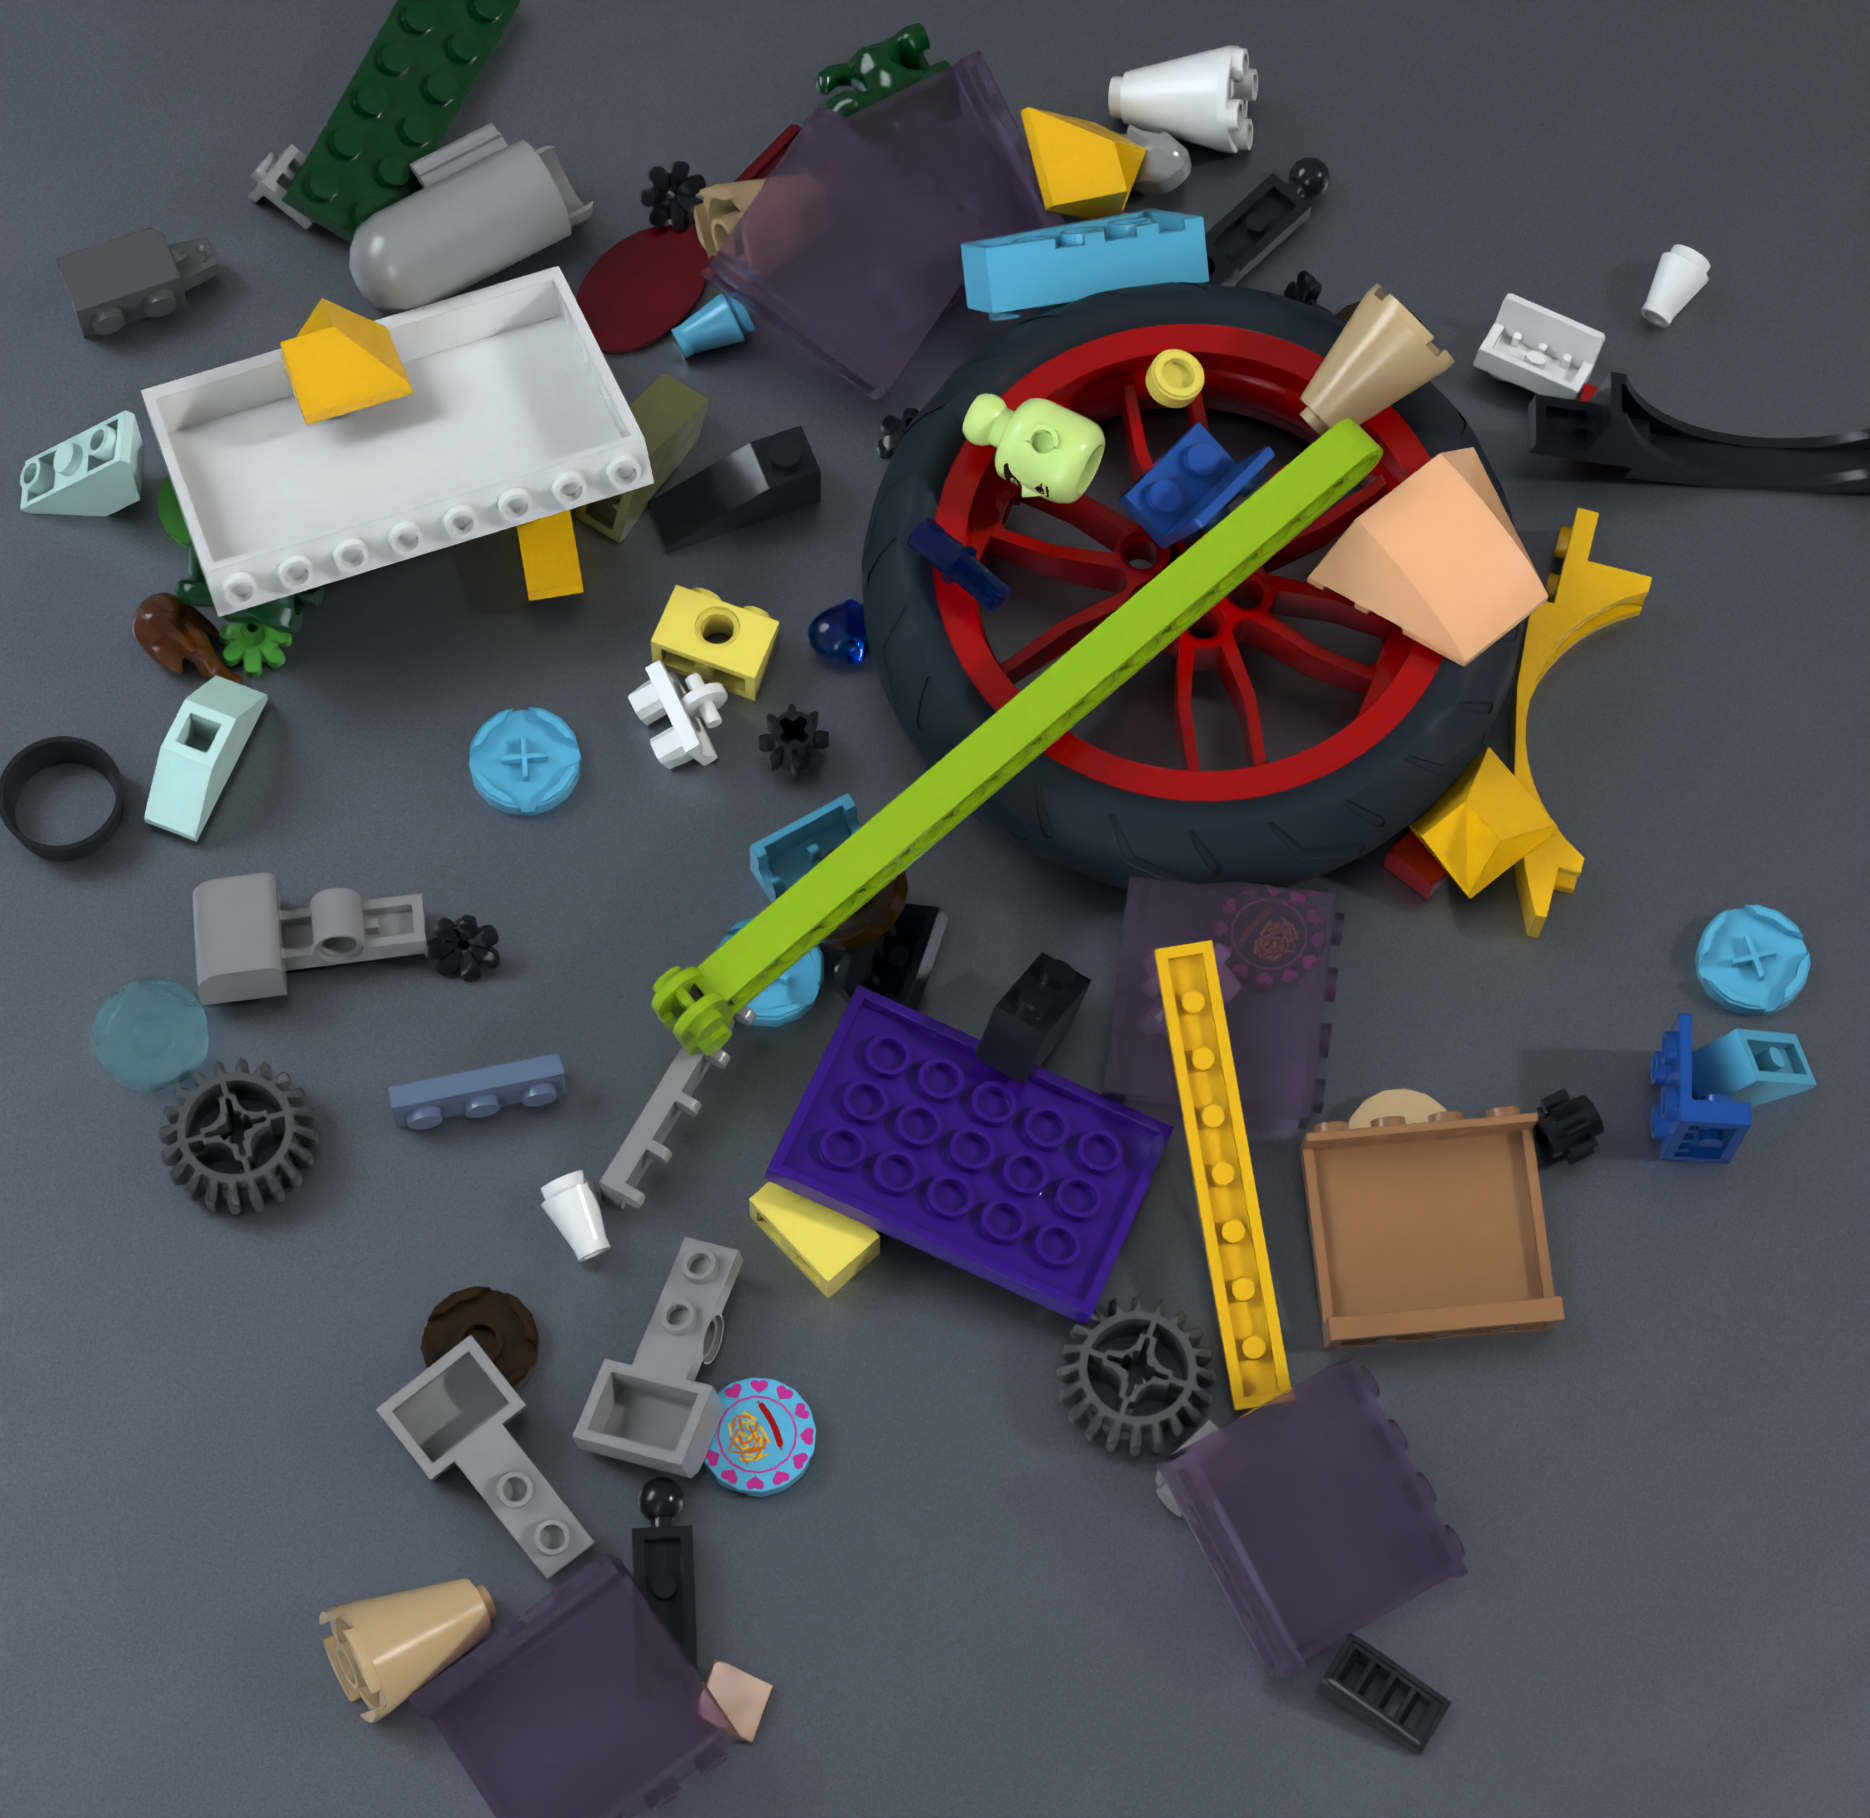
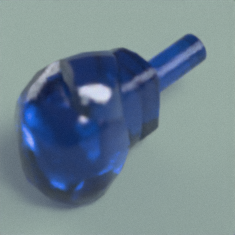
(840, 633)

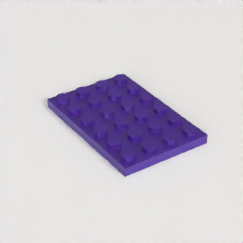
(966, 1161)

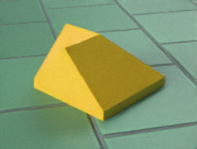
(1080, 164)
(342, 364)
(1482, 824)

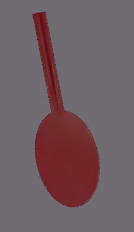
(654, 276)

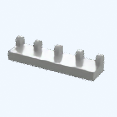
(657, 1119)

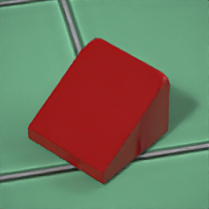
(1415, 865)

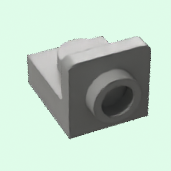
(274, 178)

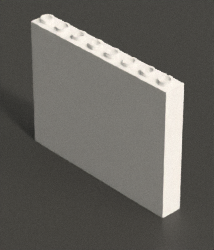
(500, 430)

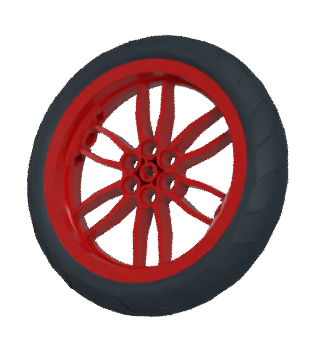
(1119, 815)

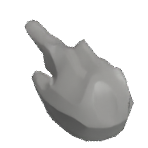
(1164, 163)

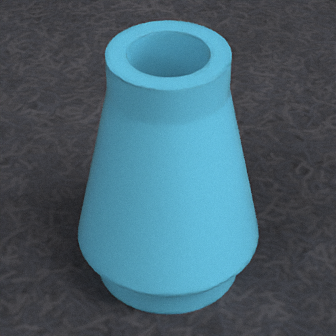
(715, 325)

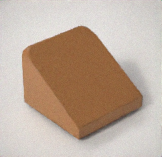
(740, 1697)

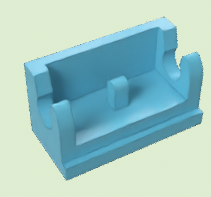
(796, 849)

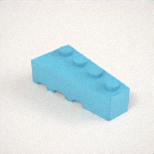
(1082, 259)

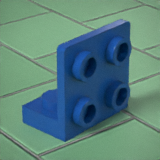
(1192, 487)
(1686, 1127)

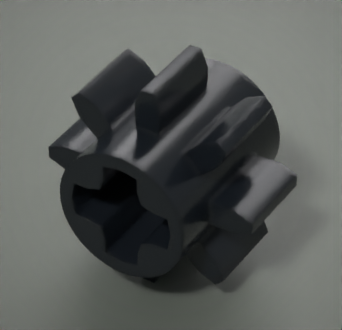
(792, 727)
(1567, 1126)

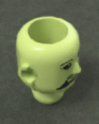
(1038, 445)

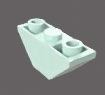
(87, 473)
(201, 754)

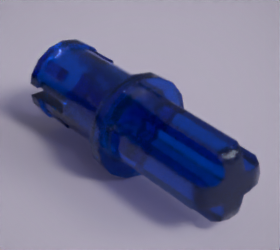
(958, 564)

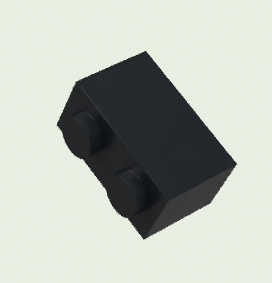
(1032, 1018)

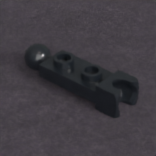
(1263, 221)
(666, 1561)

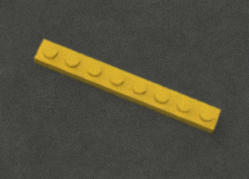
(1222, 1174)

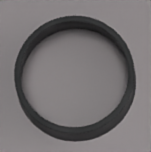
(50, 752)

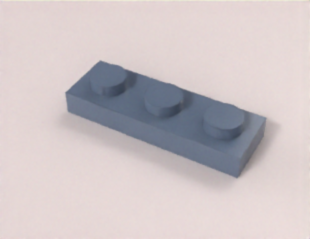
(478, 1091)

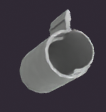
(474, 218)

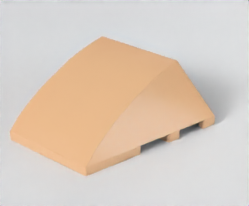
(1438, 560)

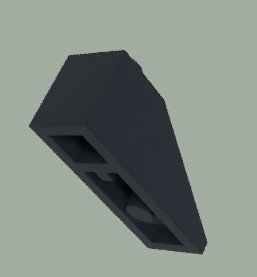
(739, 490)

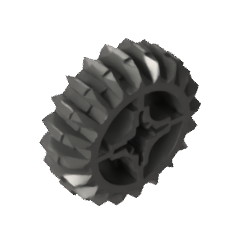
(216, 1140)
(1156, 1381)

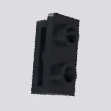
(897, 961)

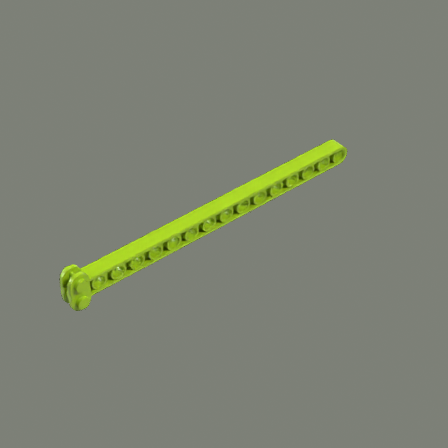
(706, 997)

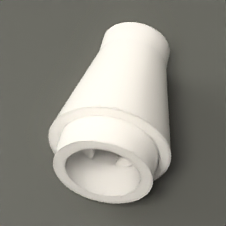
(1675, 283)
(576, 1212)

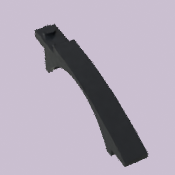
(1631, 433)

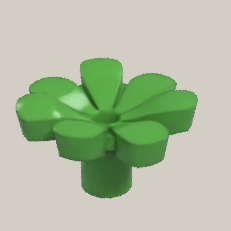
(253, 646)

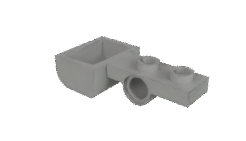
(250, 942)
(655, 1407)
(459, 1417)

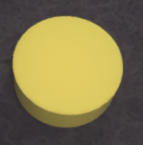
(1174, 378)

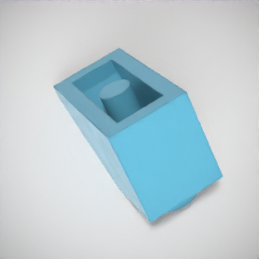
(1751, 1067)

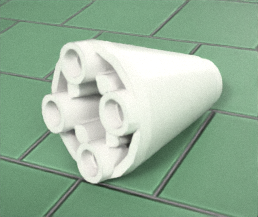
(1191, 98)

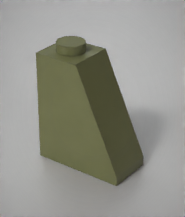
(671, 424)

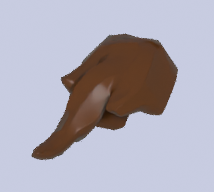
(177, 632)

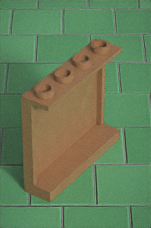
(1428, 1229)

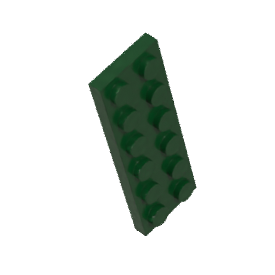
(396, 109)

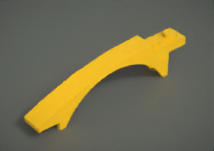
(1578, 603)

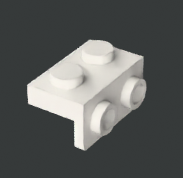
(1539, 349)

